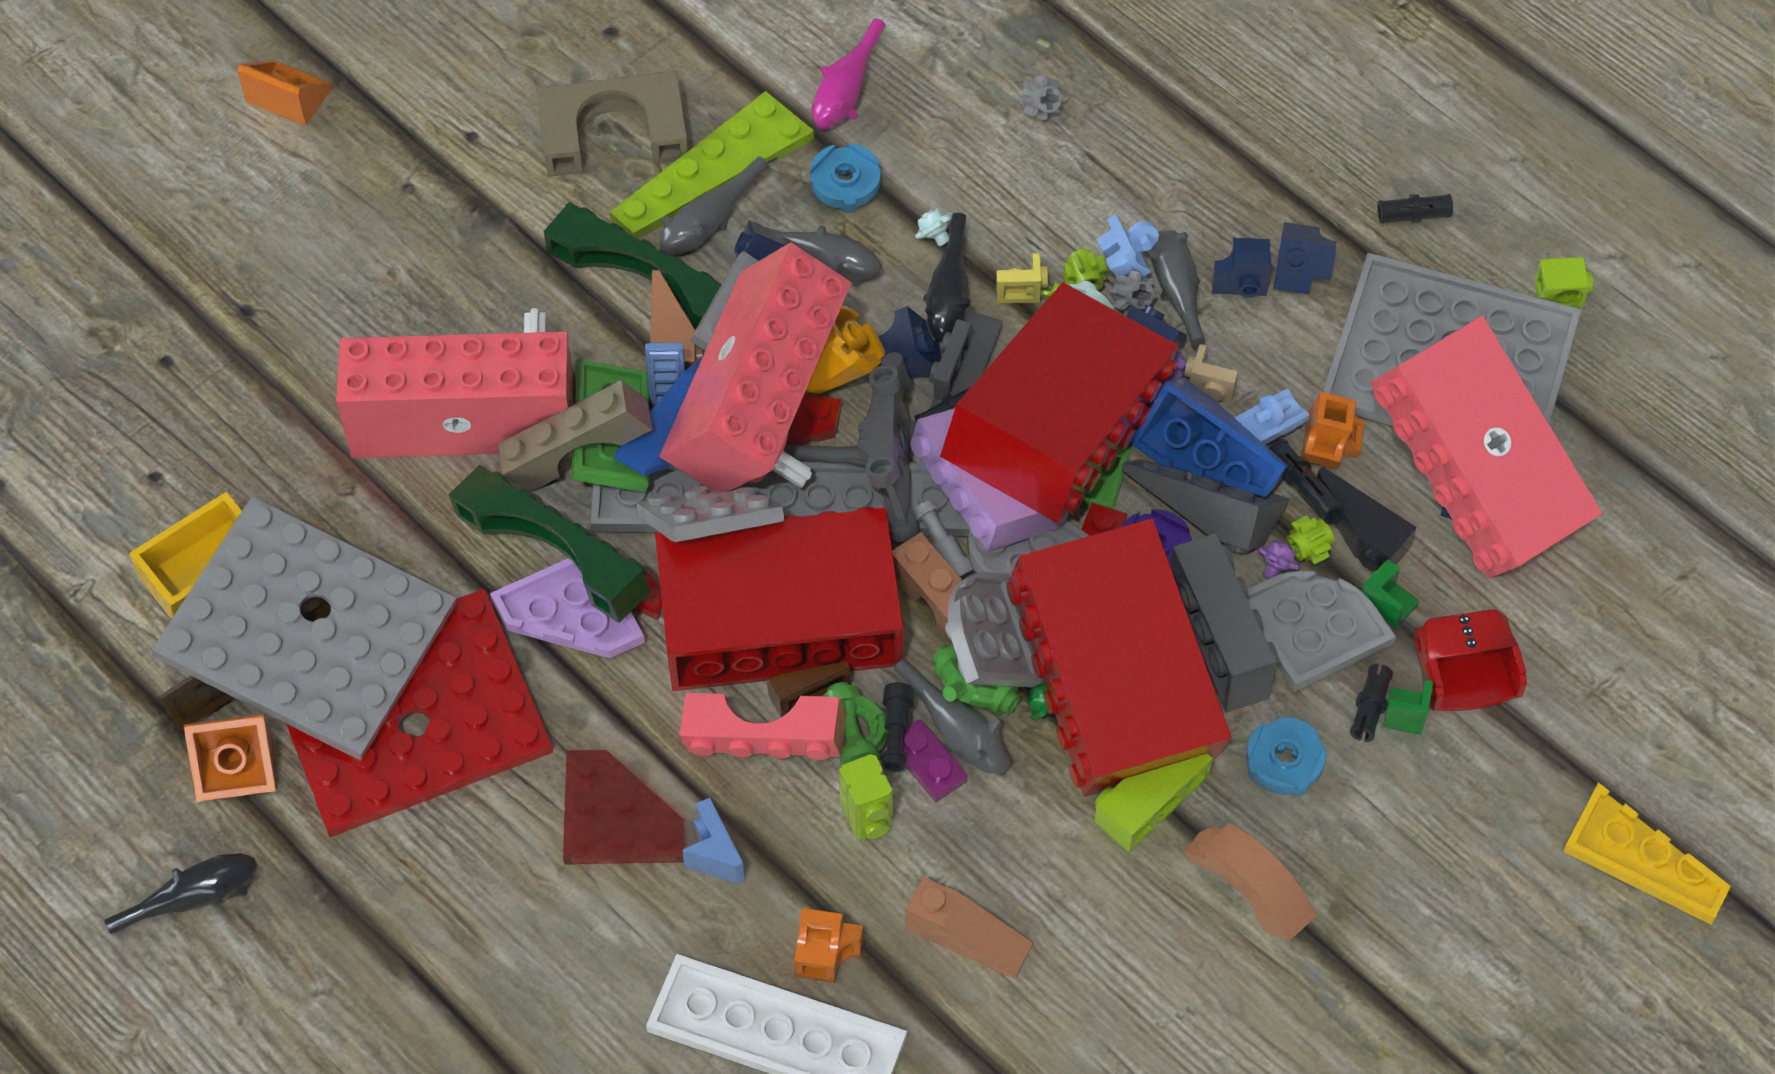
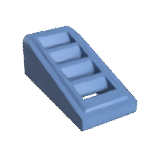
(663, 372)

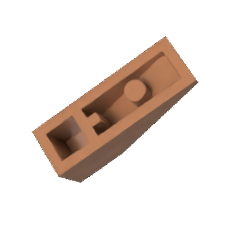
(669, 321)
(965, 928)

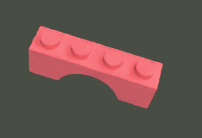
(809, 729)

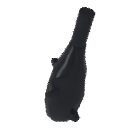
(948, 289)
(192, 889)

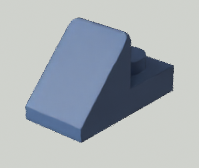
(715, 851)

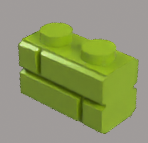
(866, 797)

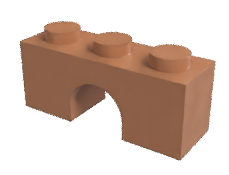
(925, 573)

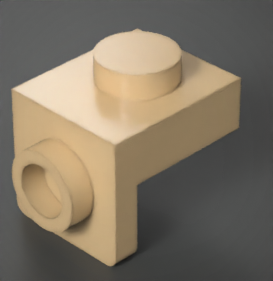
(1211, 379)

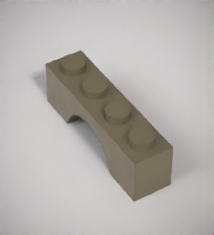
(608, 416)

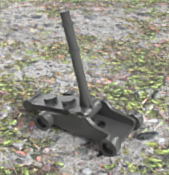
(881, 445)

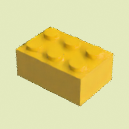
(178, 555)

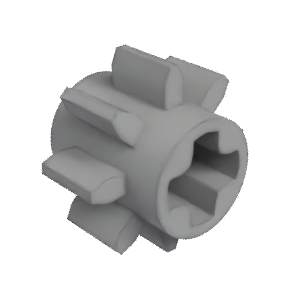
(1032, 95)
(1124, 288)

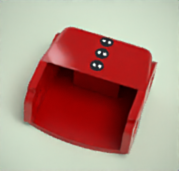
(1470, 660)

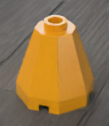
(848, 353)

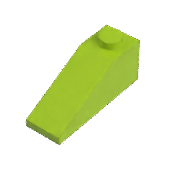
(1148, 798)

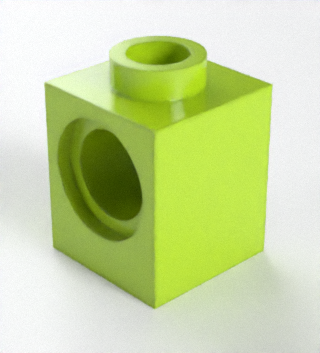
(1564, 281)

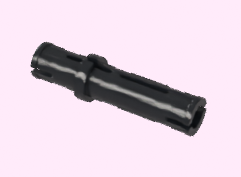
(1301, 476)

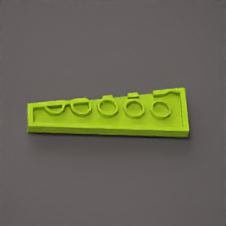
(757, 130)

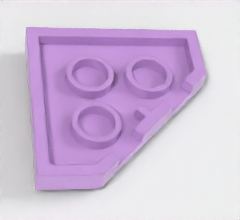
(558, 610)

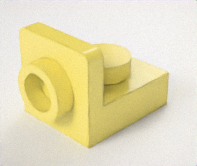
(1022, 285)

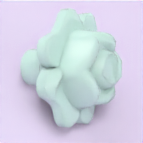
(934, 225)

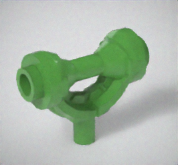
(990, 697)
(856, 705)

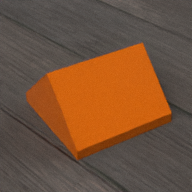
(283, 89)
(231, 757)

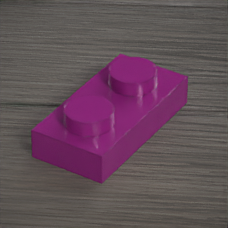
(931, 762)

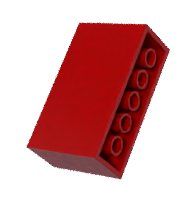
(1059, 402)
(780, 599)
(1116, 656)

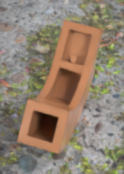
(1257, 875)

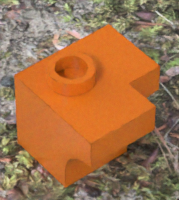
(1332, 431)
(825, 944)

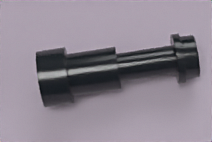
(898, 700)

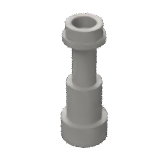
(945, 544)

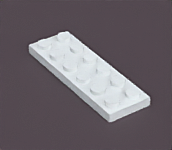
(768, 1025)

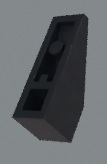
(1368, 526)

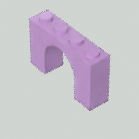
(989, 512)

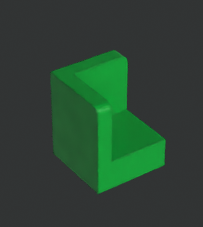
(1387, 596)
(1408, 709)

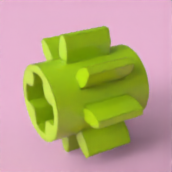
(1084, 266)
(1310, 539)

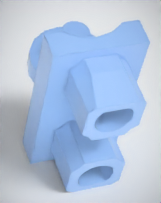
(1126, 247)
(1274, 416)

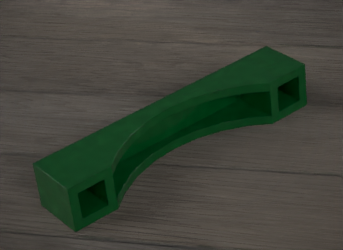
(588, 241)
(497, 507)

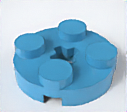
(845, 194)
(1283, 777)

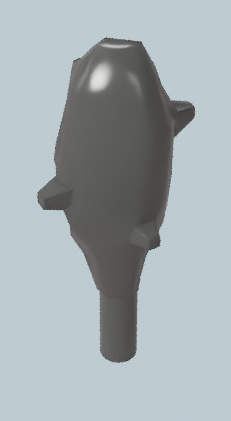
(705, 214)
(837, 252)
(1178, 279)
(961, 725)

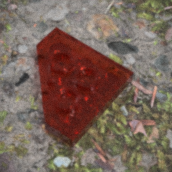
(615, 815)

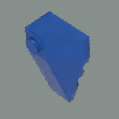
(1201, 437)
(644, 452)

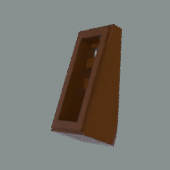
(788, 687)

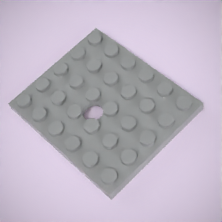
(1411, 307)
(320, 676)

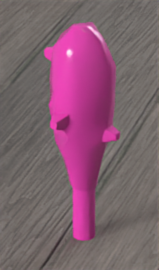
(842, 82)

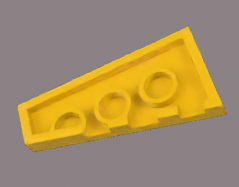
(1631, 851)

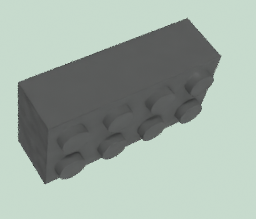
(1224, 623)

